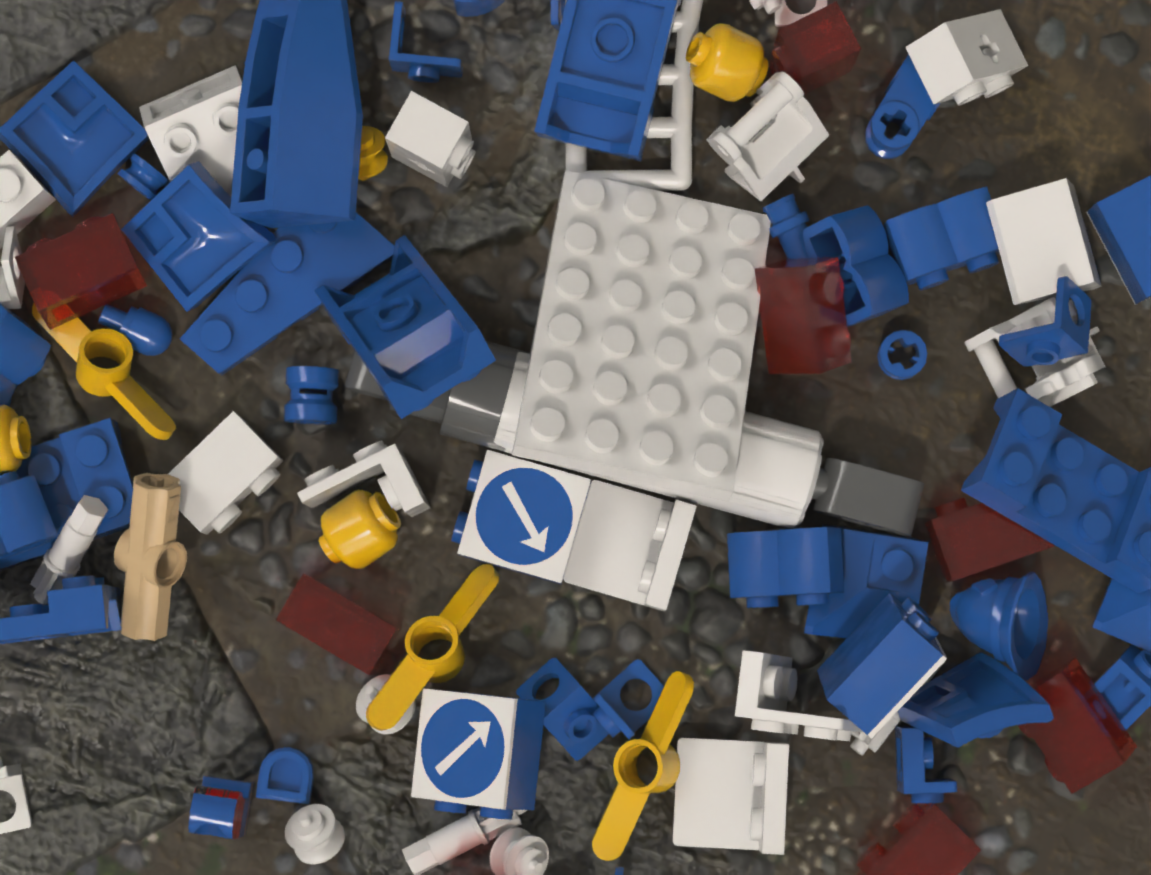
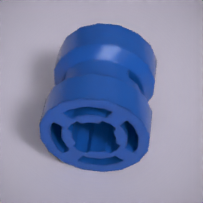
(311, 408)

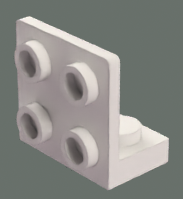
(197, 126)
(397, 485)
(629, 545)
(763, 694)
(731, 795)

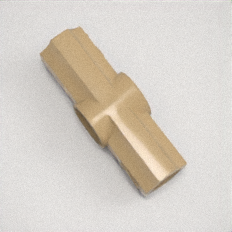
(150, 556)

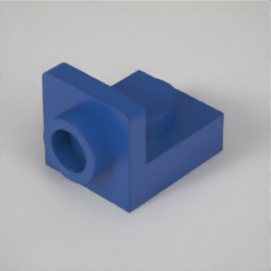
(1128, 685)
(913, 757)

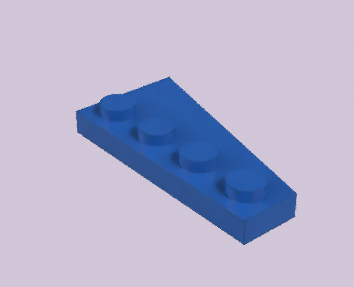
(280, 287)

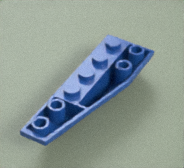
(298, 117)

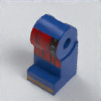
(220, 807)

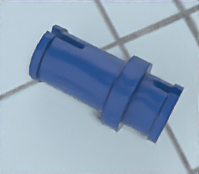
(788, 225)

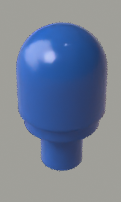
(145, 330)

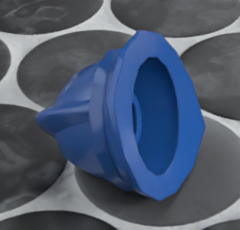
(1005, 620)

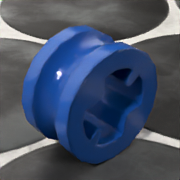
(143, 177)
(906, 339)

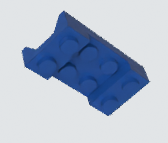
(606, 74)
(409, 332)
(78, 465)
(1066, 490)
(77, 609)

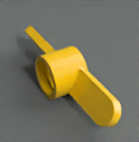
(86, 344)
(415, 672)
(630, 791)

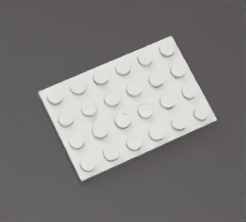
(644, 337)

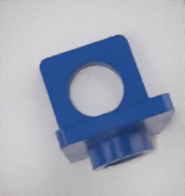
(419, 67)
(1056, 340)
(567, 710)
(613, 713)

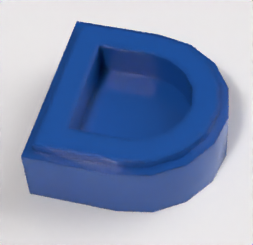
(286, 776)

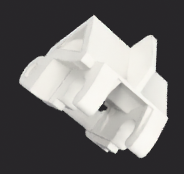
(778, 149)
(1053, 381)

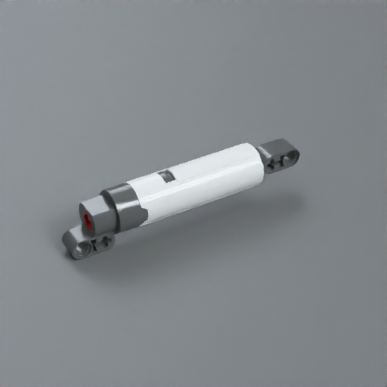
(775, 464)

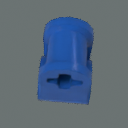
(904, 104)

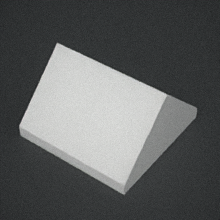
(1041, 240)

